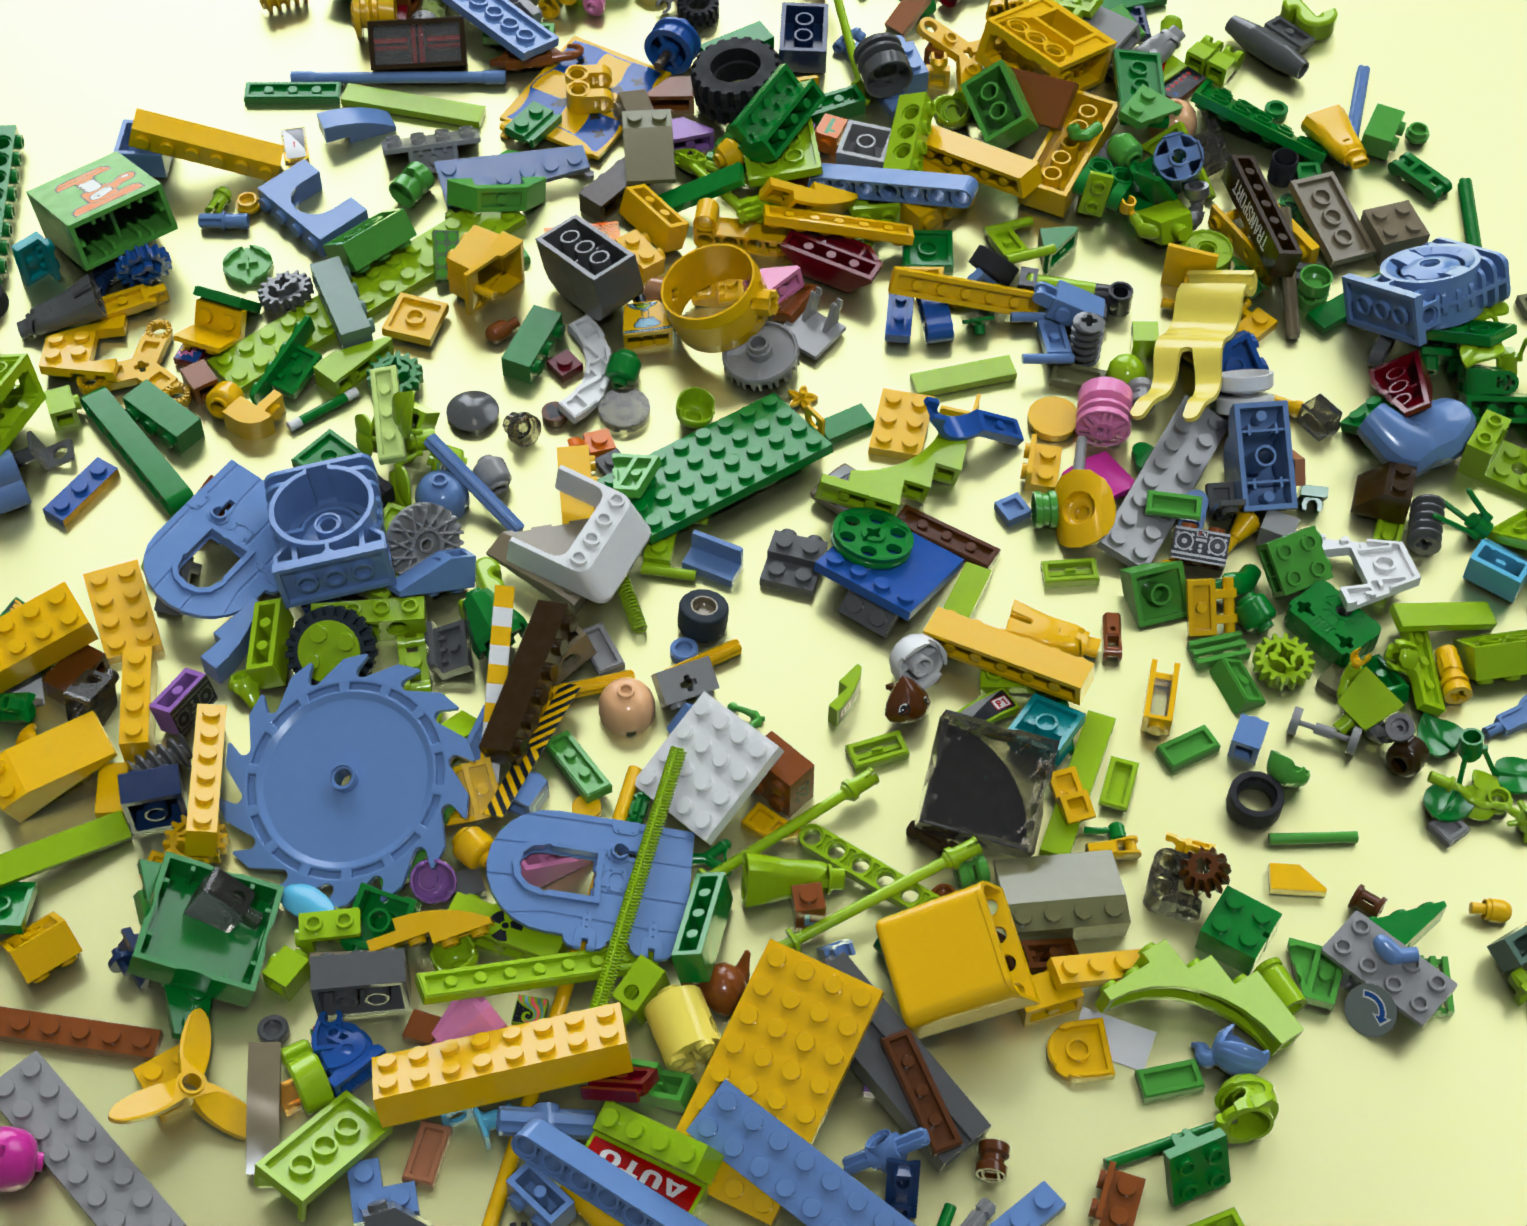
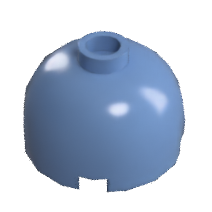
(444, 490)

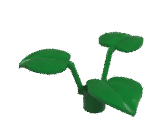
(1446, 737)

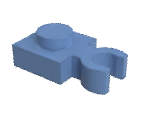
(836, 948)

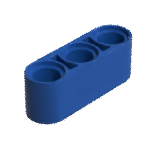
(935, 321)

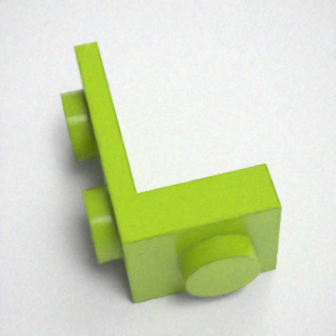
(1095, 193)
(326, 926)

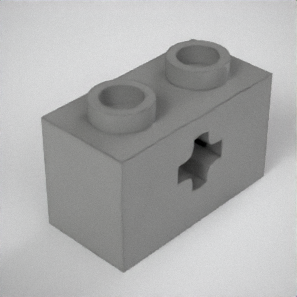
(668, 682)

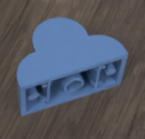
(1261, 456)

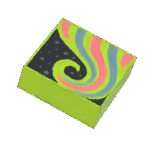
(529, 1009)

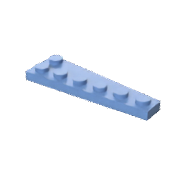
(510, 167)

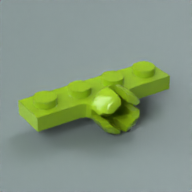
(1415, 658)

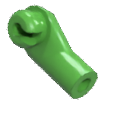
(1087, 134)

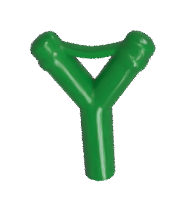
(709, 859)

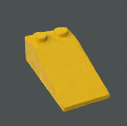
(51, 764)

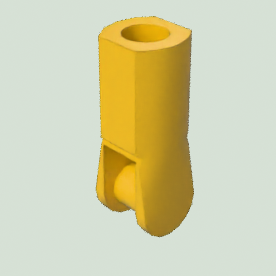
(1129, 842)

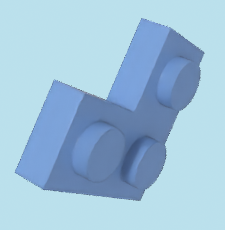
(367, 1187)

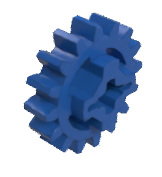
(143, 265)

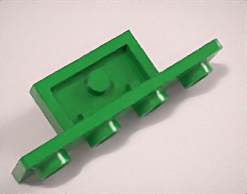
(291, 366)

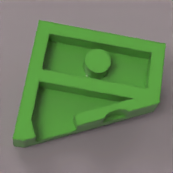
(1148, 107)
(634, 473)
(1315, 973)

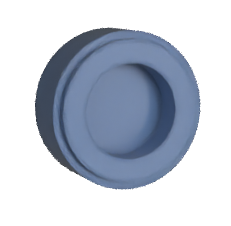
(683, 649)

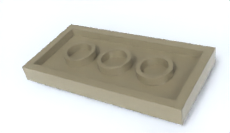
(1331, 219)

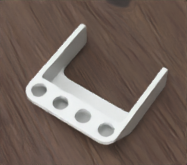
(603, 548)

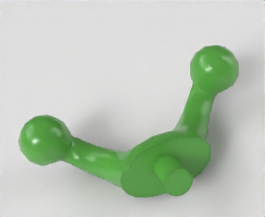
(756, 719)

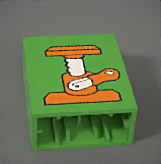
(102, 210)

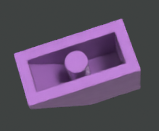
(692, 135)

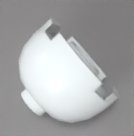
(918, 659)

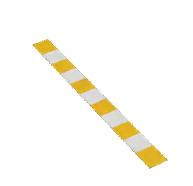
(498, 654)

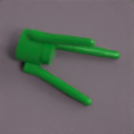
(1477, 525)

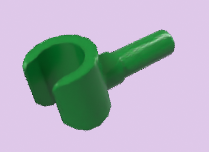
(1114, 830)

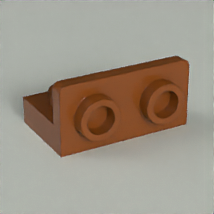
(1118, 1198)

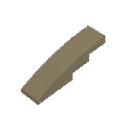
(262, 1101)

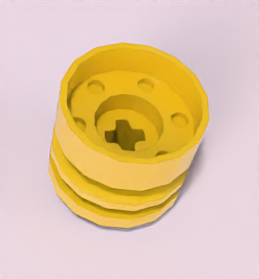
(371, 10)

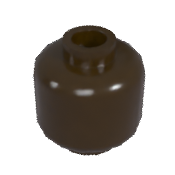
(1408, 757)

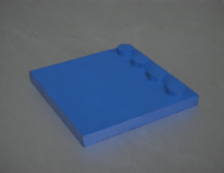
(896, 589)

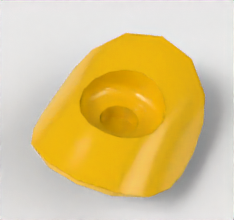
(1084, 508)

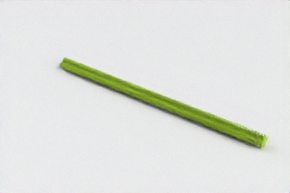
(637, 878)

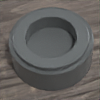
(273, 1029)

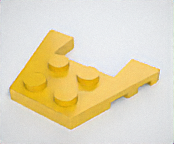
(76, 348)

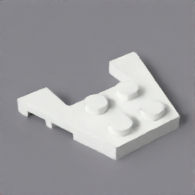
(1382, 566)

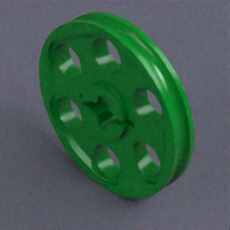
(872, 538)

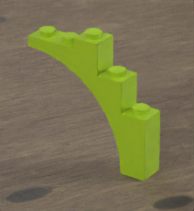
(1244, 1001)

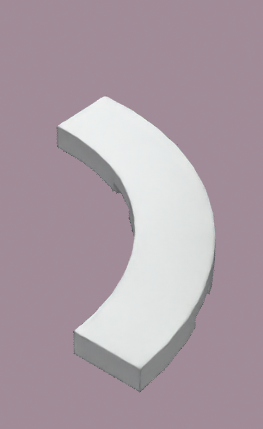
(594, 383)

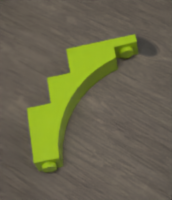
(886, 486)

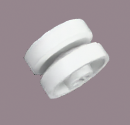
(1244, 387)

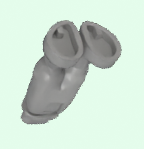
(1163, 42)

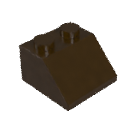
(1385, 492)

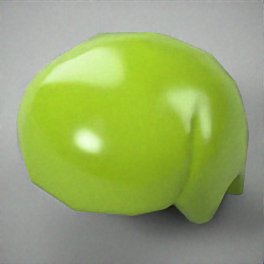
(1126, 367)
(695, 407)
(461, 955)

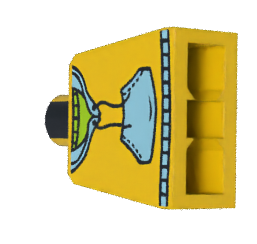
(646, 325)

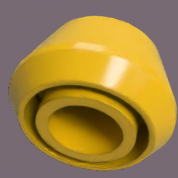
(727, 153)

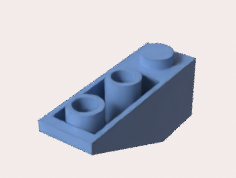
(442, 571)

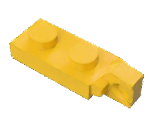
(135, 300)

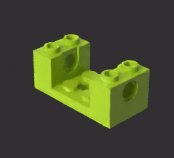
(1493, 459)

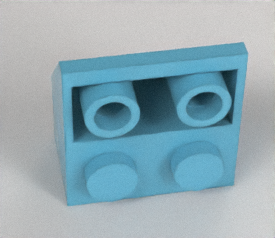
(1497, 569)

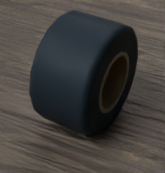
(703, 615)

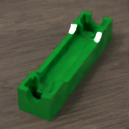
(841, 103)

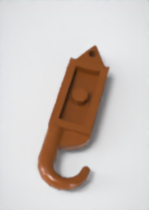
(512, 62)

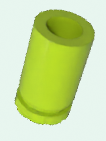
(1282, 984)

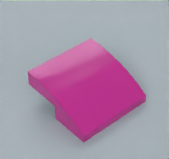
(1111, 471)

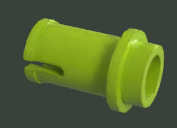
(221, 197)

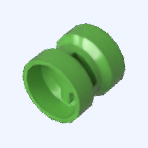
(972, 872)

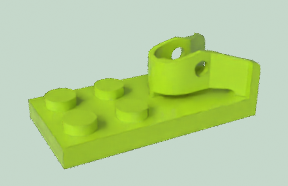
(321, 1151)

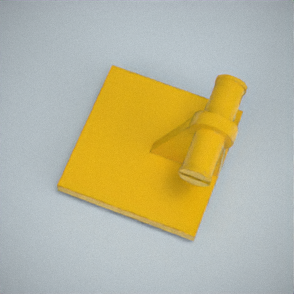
(1177, 264)

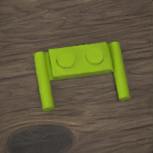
(1010, 246)
(659, 555)

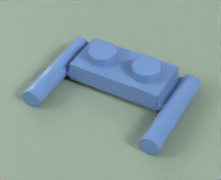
(1052, 338)

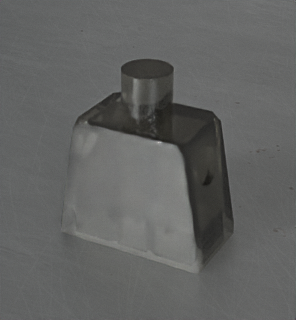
(92, 692)
(223, 902)

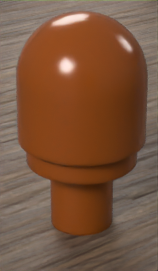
(501, 330)

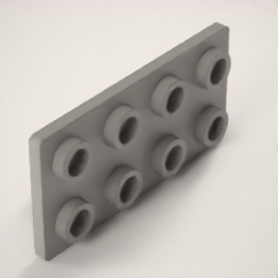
(431, 147)
(1414, 986)

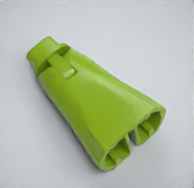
(770, 878)

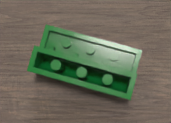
(776, 115)

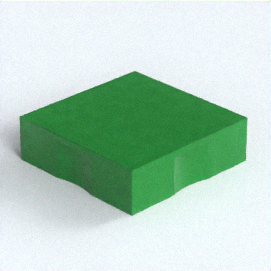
(195, 954)

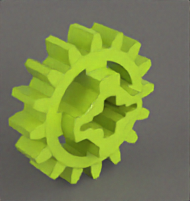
(1283, 661)

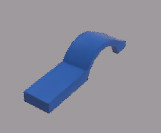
(974, 424)

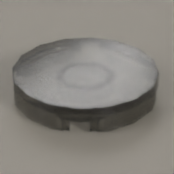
(624, 409)

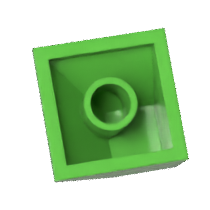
(1155, 592)

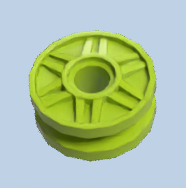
(1212, 242)

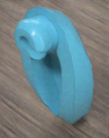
(304, 899)

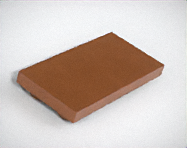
(1047, 97)

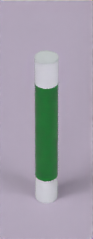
(323, 409)

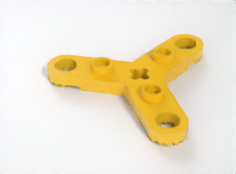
(954, 45)
(148, 354)

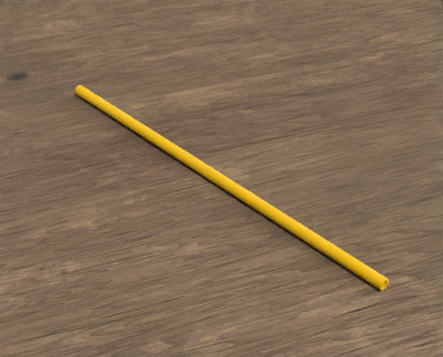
(559, 1007)

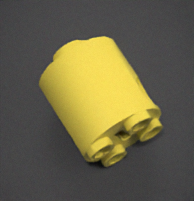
(682, 1027)

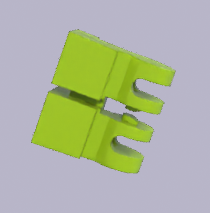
(1212, 62)

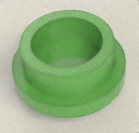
(1417, 133)

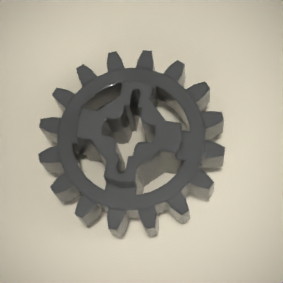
(285, 291)

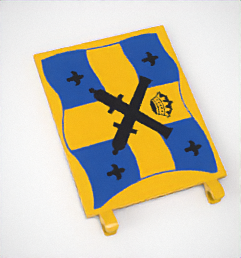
(592, 130)

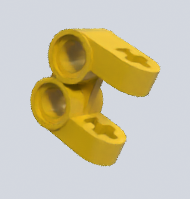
(586, 89)

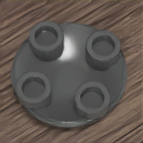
(472, 411)

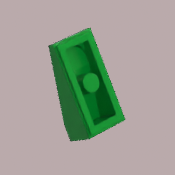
(1388, 678)

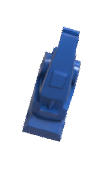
(344, 1052)

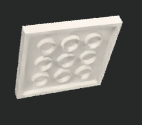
(720, 768)

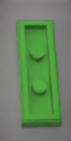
(578, 767)

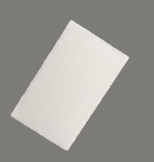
(1127, 1042)

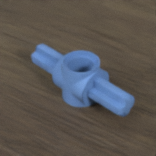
(883, 1146)

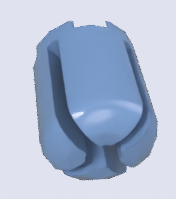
(1189, 159)

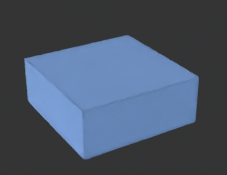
(1012, 509)

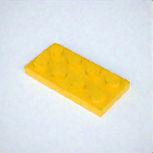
(122, 610)

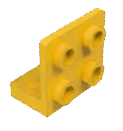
(214, 327)

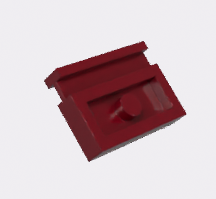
(622, 1087)

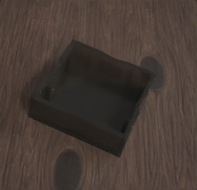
(986, 784)

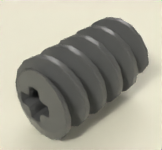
(1087, 338)
(1423, 530)
(174, 754)

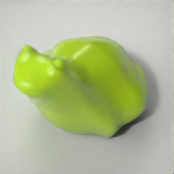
(244, 687)

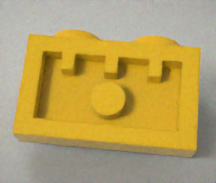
(1042, 467)

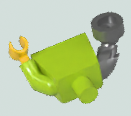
(1170, 219)
(1370, 705)

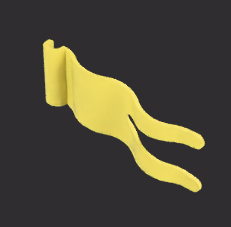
(1202, 322)

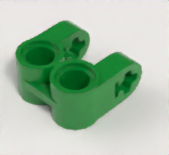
(1121, 185)
(1483, 380)

